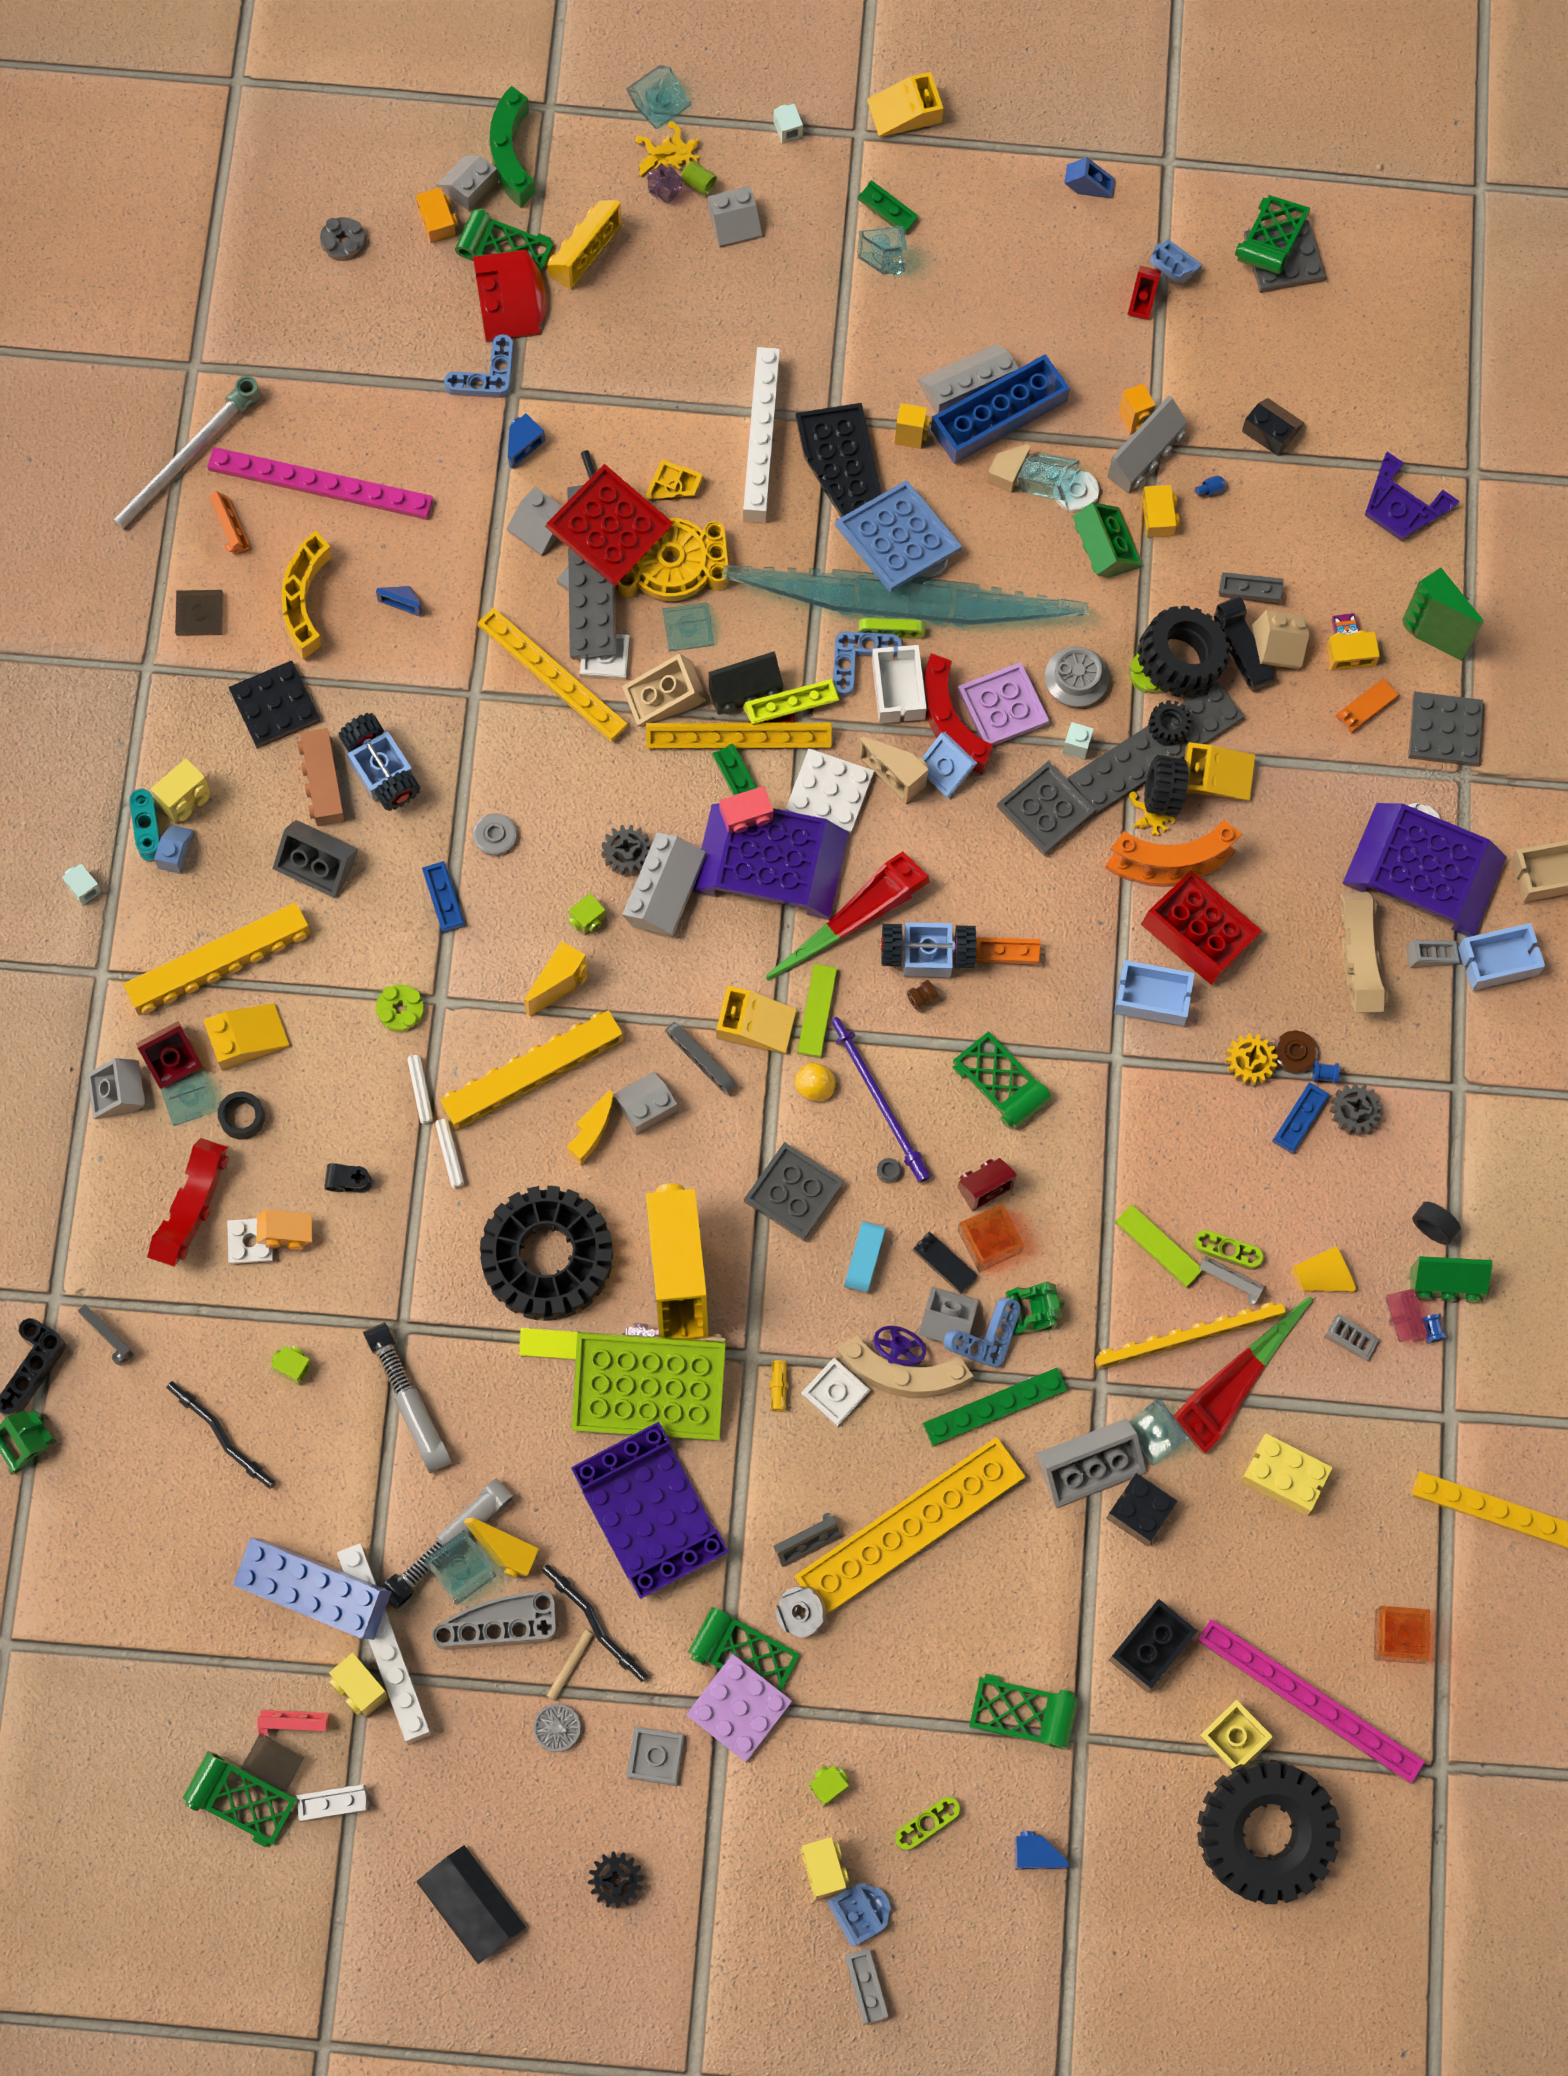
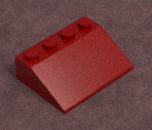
(1200, 927)

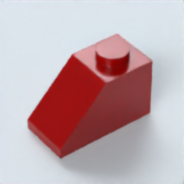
(1144, 292)

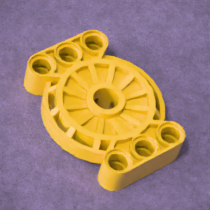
(686, 575)

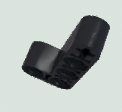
(1242, 643)
(25, 1371)

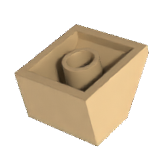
(1281, 639)

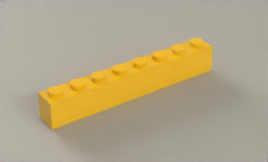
(217, 958)
(531, 1070)

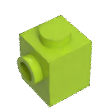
(586, 915)
(291, 1364)
(828, 1784)

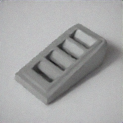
(1418, 956)
(1331, 1335)

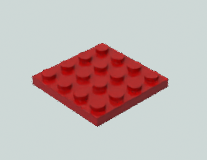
(609, 525)

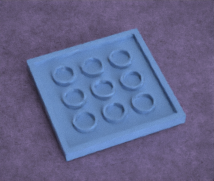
(898, 535)

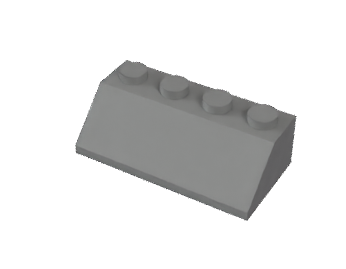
(966, 376)
(1148, 446)
(664, 884)
(1091, 1462)

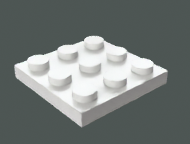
(830, 789)

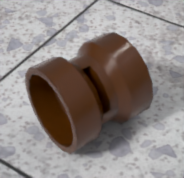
(922, 995)

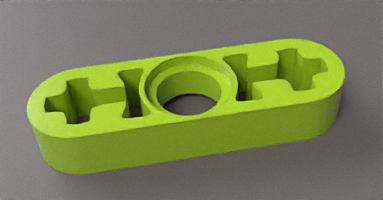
(901, 627)
(1213, 1237)
(927, 1813)

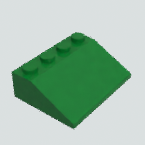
(1442, 615)

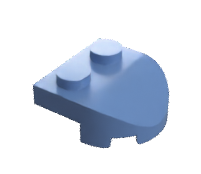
(1174, 262)
(860, 1912)

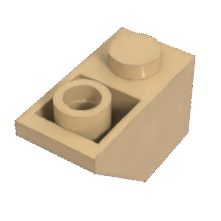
(1007, 466)

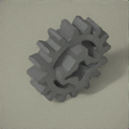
(637, 847)
(1347, 1105)

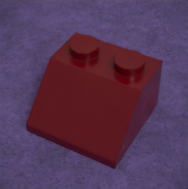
(169, 1055)
(986, 1183)

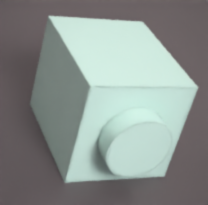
(788, 123)
(1078, 740)
(81, 884)

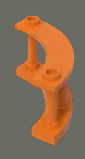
(1168, 864)

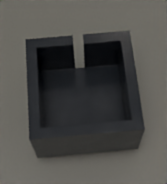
(1141, 1509)

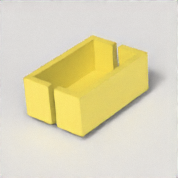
(1286, 1474)

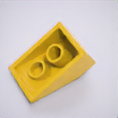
(558, 978)
(245, 1034)

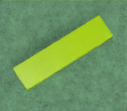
(817, 1010)
(1158, 1246)

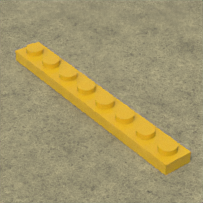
(552, 675)
(740, 734)
(1199, 1332)
(1491, 1509)

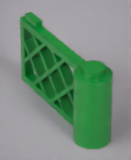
(479, 230)
(1265, 253)
(1019, 1105)
(717, 1631)
(1057, 1719)
(208, 1783)

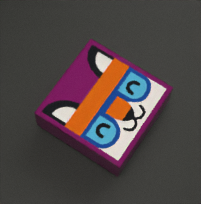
(1345, 623)

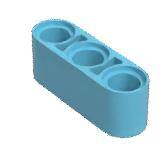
(864, 1257)

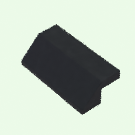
(471, 1904)

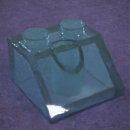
(658, 96)
(883, 249)
(1048, 475)
(460, 1567)

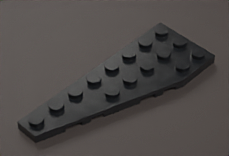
(840, 454)

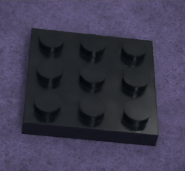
(274, 704)

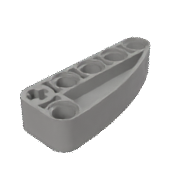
(501, 1613)

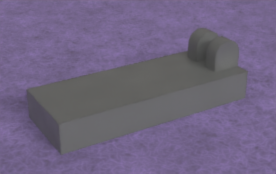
(1251, 587)
(122, 1350)
(807, 1540)

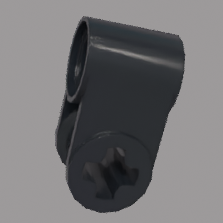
(343, 1178)

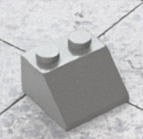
(469, 181)
(734, 216)
(530, 521)
(116, 1088)
(646, 1102)
(945, 1313)

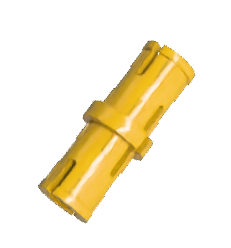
(778, 1386)

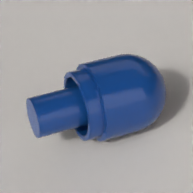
(1211, 486)

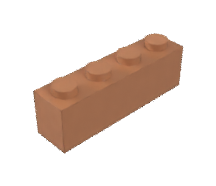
(322, 777)

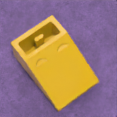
(906, 105)
(1219, 771)
(755, 1020)

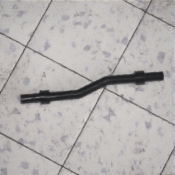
(253, 1469)
(626, 1661)

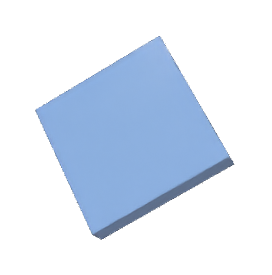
(947, 764)

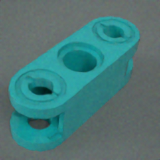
(144, 810)

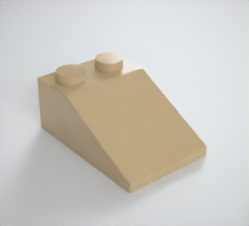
(664, 691)
(895, 767)

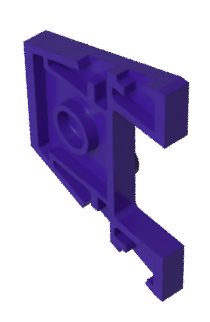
(1397, 508)

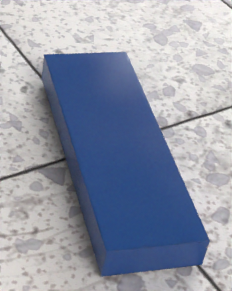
(443, 897)
(1300, 1118)

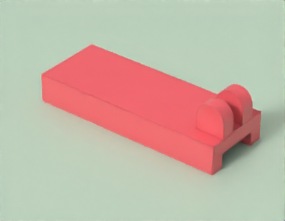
(291, 1720)

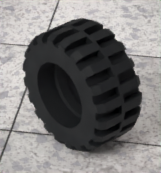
(1197, 631)

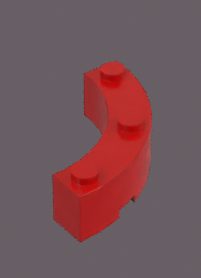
(943, 717)
(190, 1204)

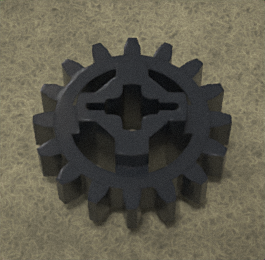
(602, 1881)

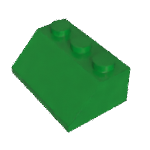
(1106, 540)
(1450, 1278)

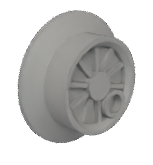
(1076, 676)

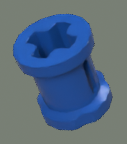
(1325, 1072)
(1434, 1328)

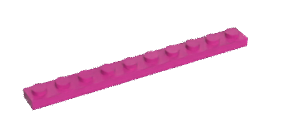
(320, 483)
(1310, 1701)

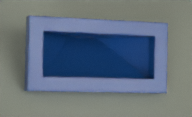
(400, 598)

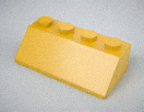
(585, 243)

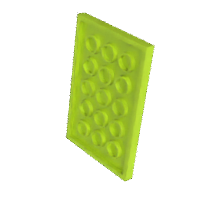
(642, 1380)

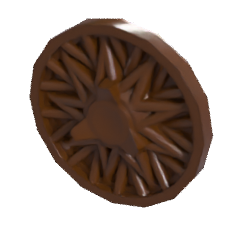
(1295, 1052)

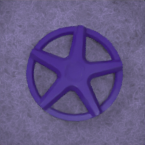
(899, 1345)

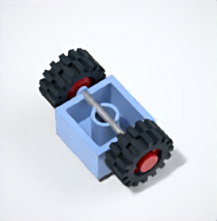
(378, 762)
(928, 948)

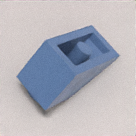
(173, 849)

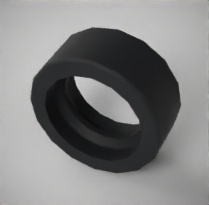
(238, 1097)
(1436, 1223)

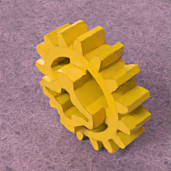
(1259, 1062)

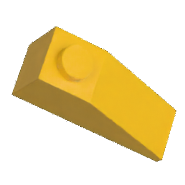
(504, 1549)

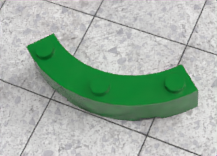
(504, 123)

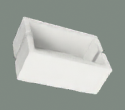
(898, 684)

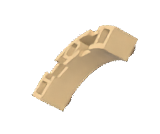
(1359, 953)
(899, 1379)

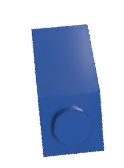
(1089, 179)
(524, 438)
(1036, 1853)

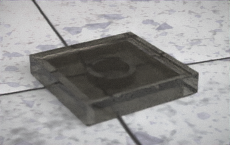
(199, 612)
(271, 1763)

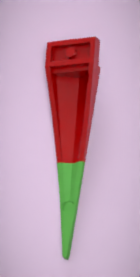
(883, 892)
(1216, 1402)

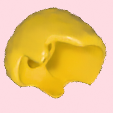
(815, 1082)

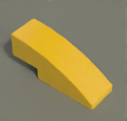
(591, 1129)

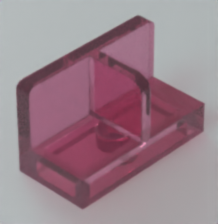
(1406, 1316)

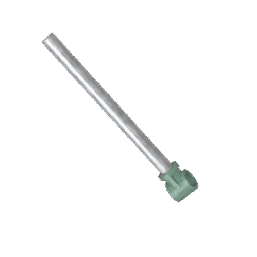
(237, 402)

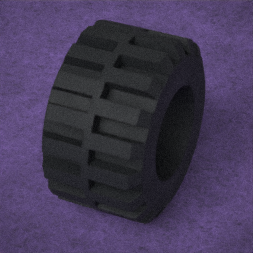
(1166, 786)

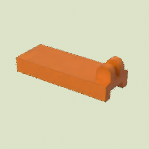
(230, 523)
(1367, 705)
(1008, 950)

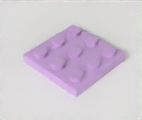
(1003, 704)
(738, 1707)

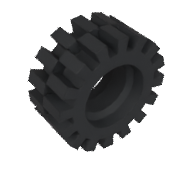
(1169, 735)

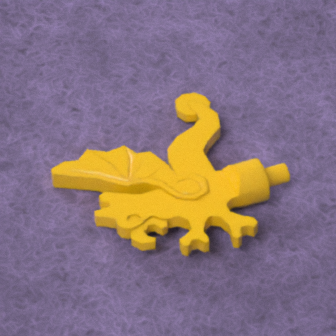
(681, 151)
(649, 162)
(1153, 820)

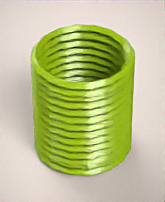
(698, 178)

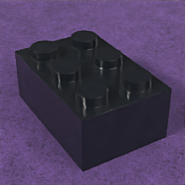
(1153, 1645)

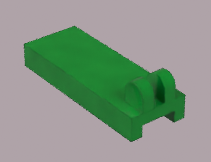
(887, 206)
(733, 770)

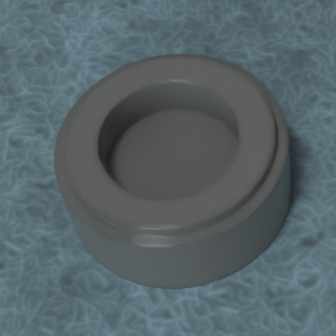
(888, 1170)

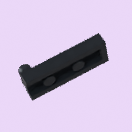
(945, 1262)

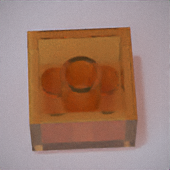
(990, 1237)
(1402, 1635)

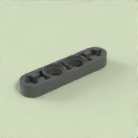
(700, 1058)

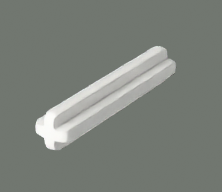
(420, 1089)
(449, 1153)

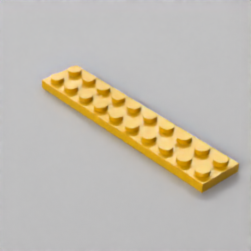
(912, 1525)

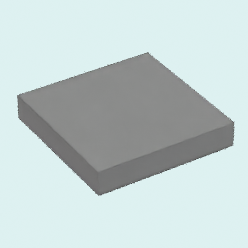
(655, 1756)

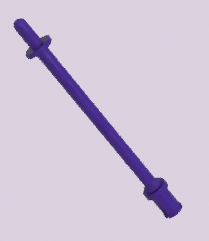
(913, 1158)

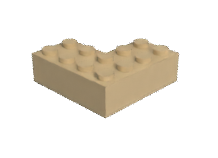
(1542, 870)

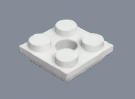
(237, 1252)

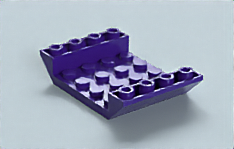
(784, 862)
(1427, 864)
(648, 1510)

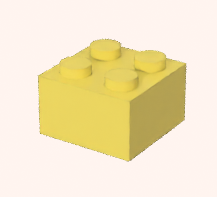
(181, 791)
(359, 1685)
(1236, 1736)
(824, 1868)

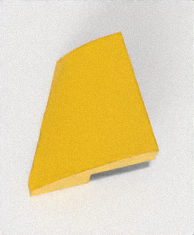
(673, 482)
(1324, 1273)

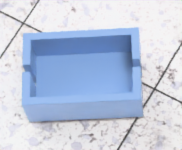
(1501, 956)
(1154, 993)

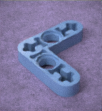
(495, 376)
(849, 653)
(987, 1346)

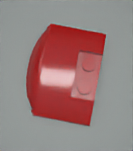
(510, 294)

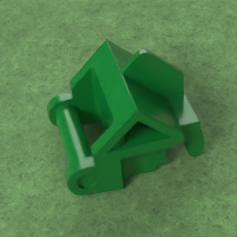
(1044, 1308)
(29, 1437)

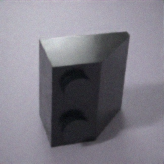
(1271, 426)

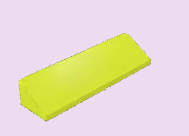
(791, 701)
(548, 1343)

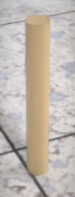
(569, 1665)

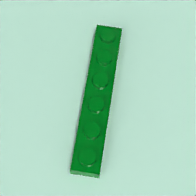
(994, 1407)

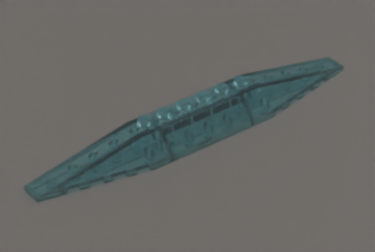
(915, 600)

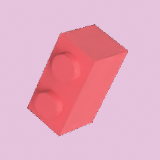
(746, 810)

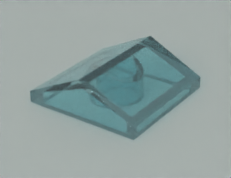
(688, 627)
(190, 1097)
(1157, 1431)

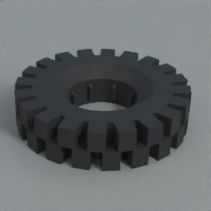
(546, 1294)
(1310, 1842)

